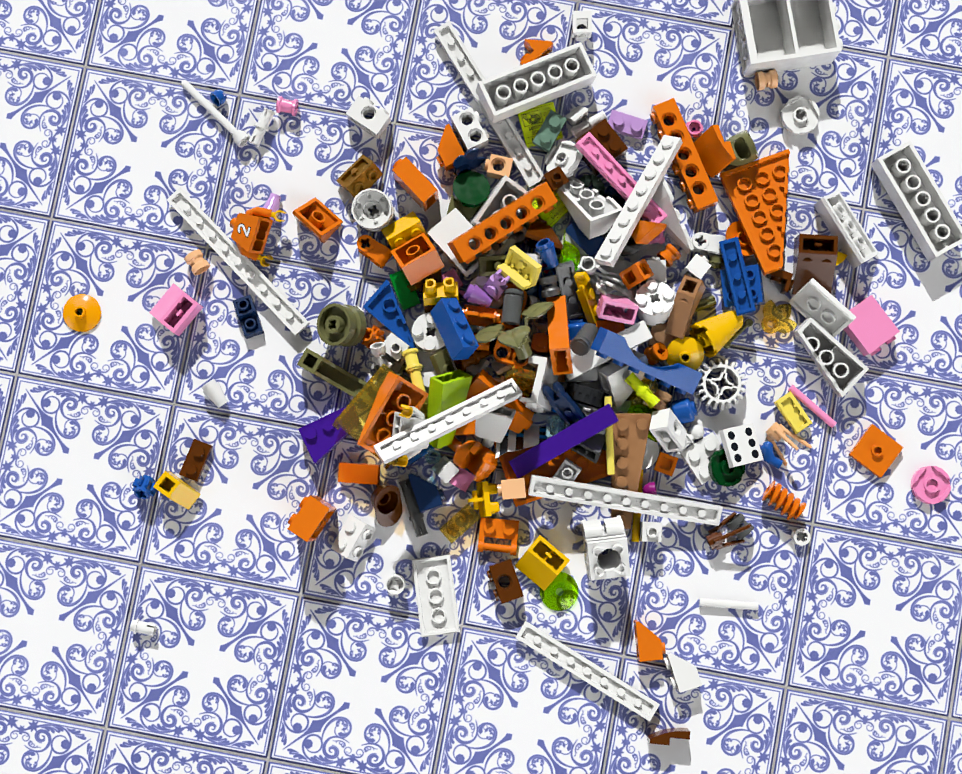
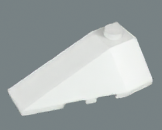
(663, 198)
(588, 208)

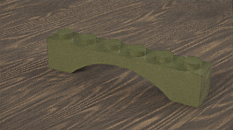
(330, 373)

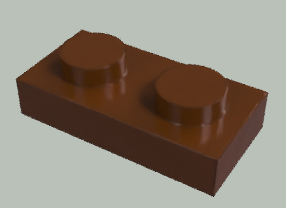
(196, 460)

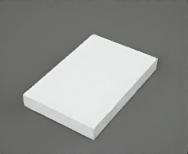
(823, 307)

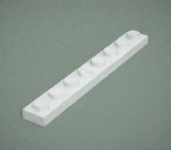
(638, 201)
(447, 421)
(587, 671)

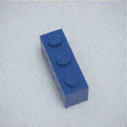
(454, 328)

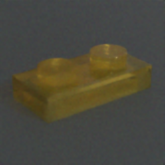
(459, 523)

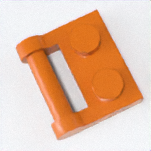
(498, 529)

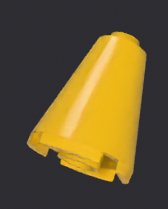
(716, 331)

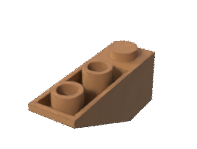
(685, 305)

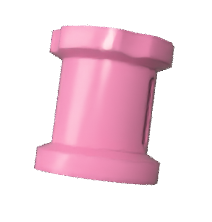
(287, 106)

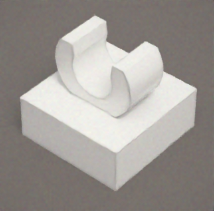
(387, 360)

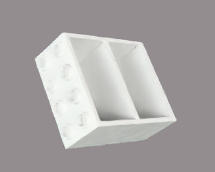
(785, 34)

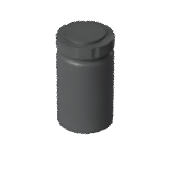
(512, 306)
(584, 338)

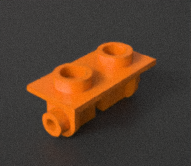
(482, 315)

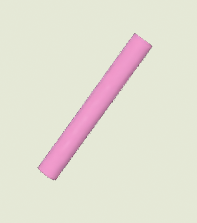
(812, 406)

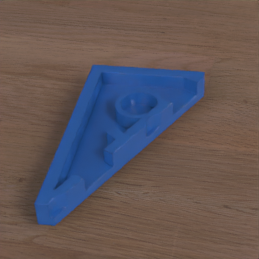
(386, 310)

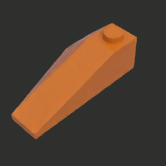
(388, 400)

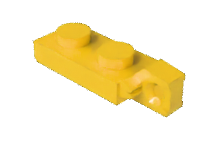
(586, 296)

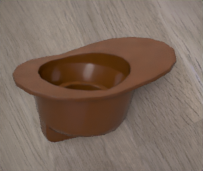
(387, 504)

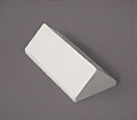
(844, 224)

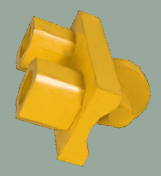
(481, 499)

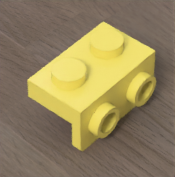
(521, 268)

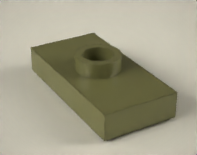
(441, 362)

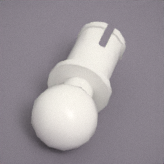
(695, 432)

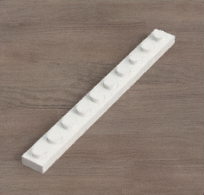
(503, 129)
(240, 264)
(625, 500)

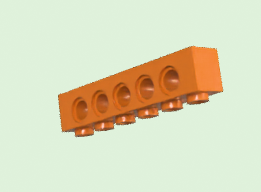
(545, 200)
(697, 202)

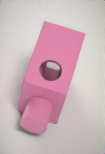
(613, 309)

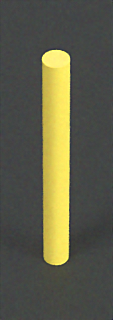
(609, 442)

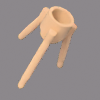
(778, 432)

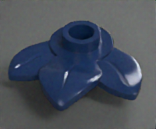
(467, 161)

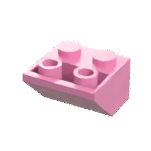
(176, 310)

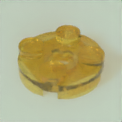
(524, 379)

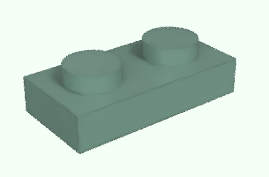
(549, 131)

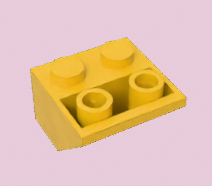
(403, 230)
(542, 563)

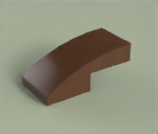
(663, 736)

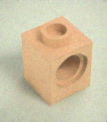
(506, 162)
(512, 489)

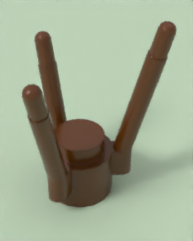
(716, 539)

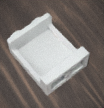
(544, 377)

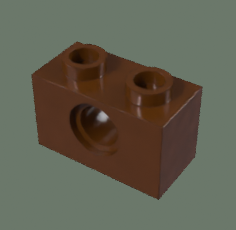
(513, 590)

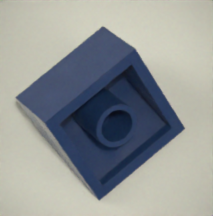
(426, 494)

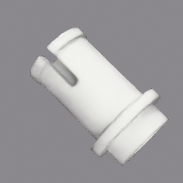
(142, 627)

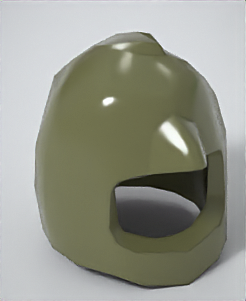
(743, 148)

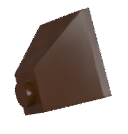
(540, 230)

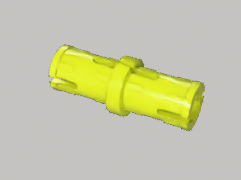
(642, 390)

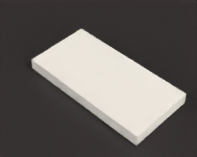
(435, 595)

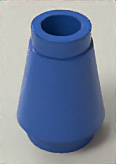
(547, 252)

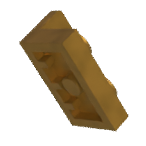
(359, 176)

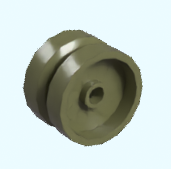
(341, 325)

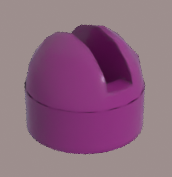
(650, 488)

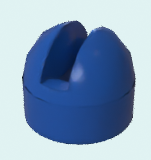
(217, 97)

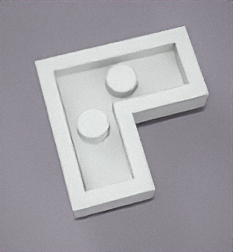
(697, 456)

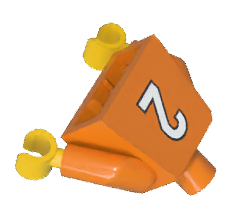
(252, 231)

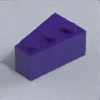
(321, 436)

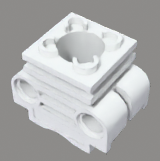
(602, 537)

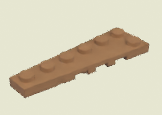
(630, 443)

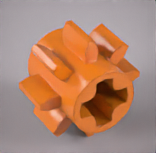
(372, 336)

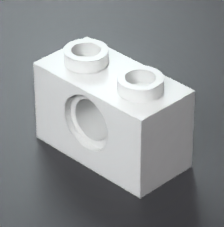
(373, 126)
(668, 430)

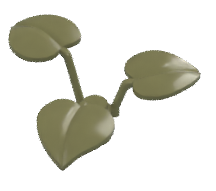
(518, 337)

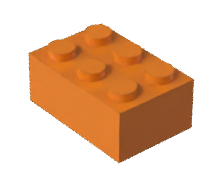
(311, 518)

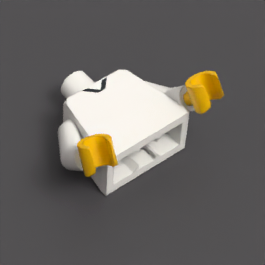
(408, 418)

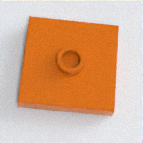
(875, 451)

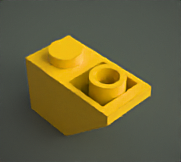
(176, 490)

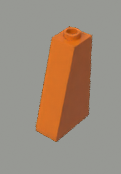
(559, 336)
(523, 417)

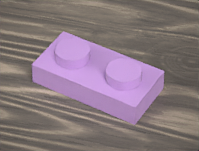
(627, 124)

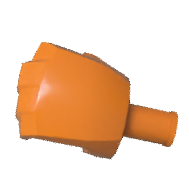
(474, 457)

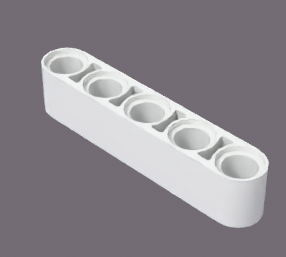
(634, 336)

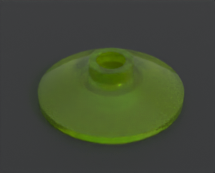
(563, 601)

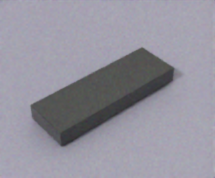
(566, 282)

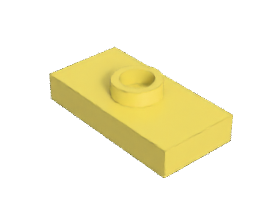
(793, 412)

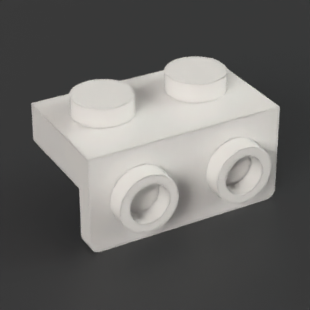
(353, 538)

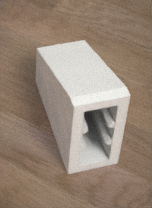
(613, 377)

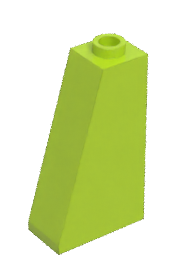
(444, 393)

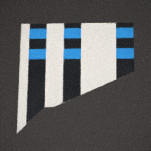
(525, 439)

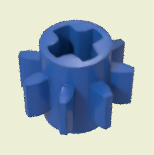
(144, 487)

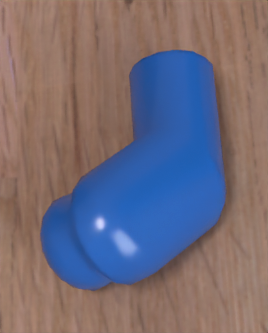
(768, 455)

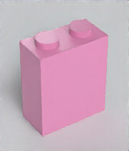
(870, 327)

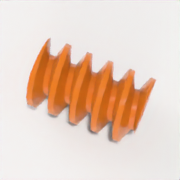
(783, 501)

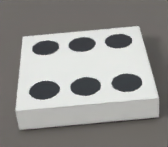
(741, 445)

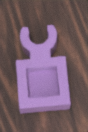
(496, 285)

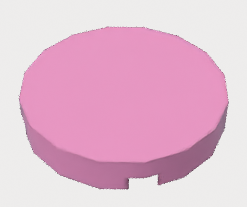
(930, 484)

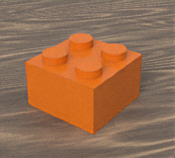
(417, 258)

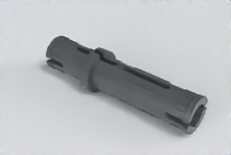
(415, 514)

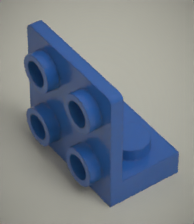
(756, 284)

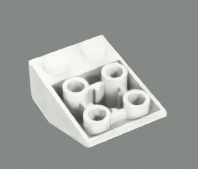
(448, 229)

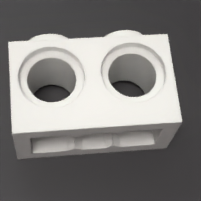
(465, 132)

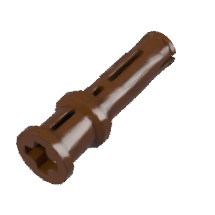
(475, 358)

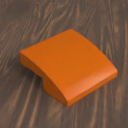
(714, 151)

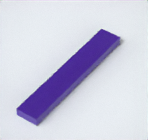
(564, 441)

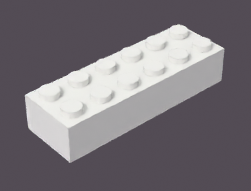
(536, 82)
(918, 200)

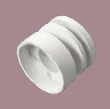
(367, 201)

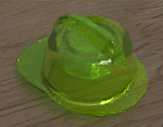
(569, 252)

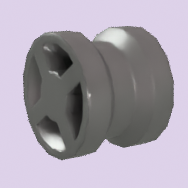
(520, 238)

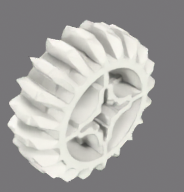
(727, 385)

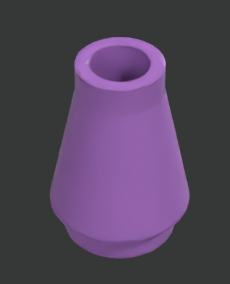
(477, 296)

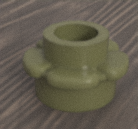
(716, 262)

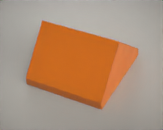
(317, 219)

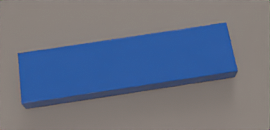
(737, 276)

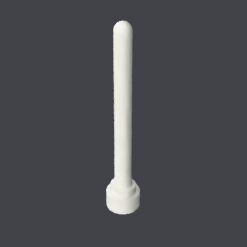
(240, 137)

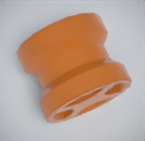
(669, 254)
(656, 353)

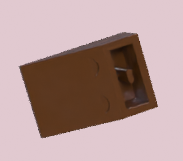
(814, 258)

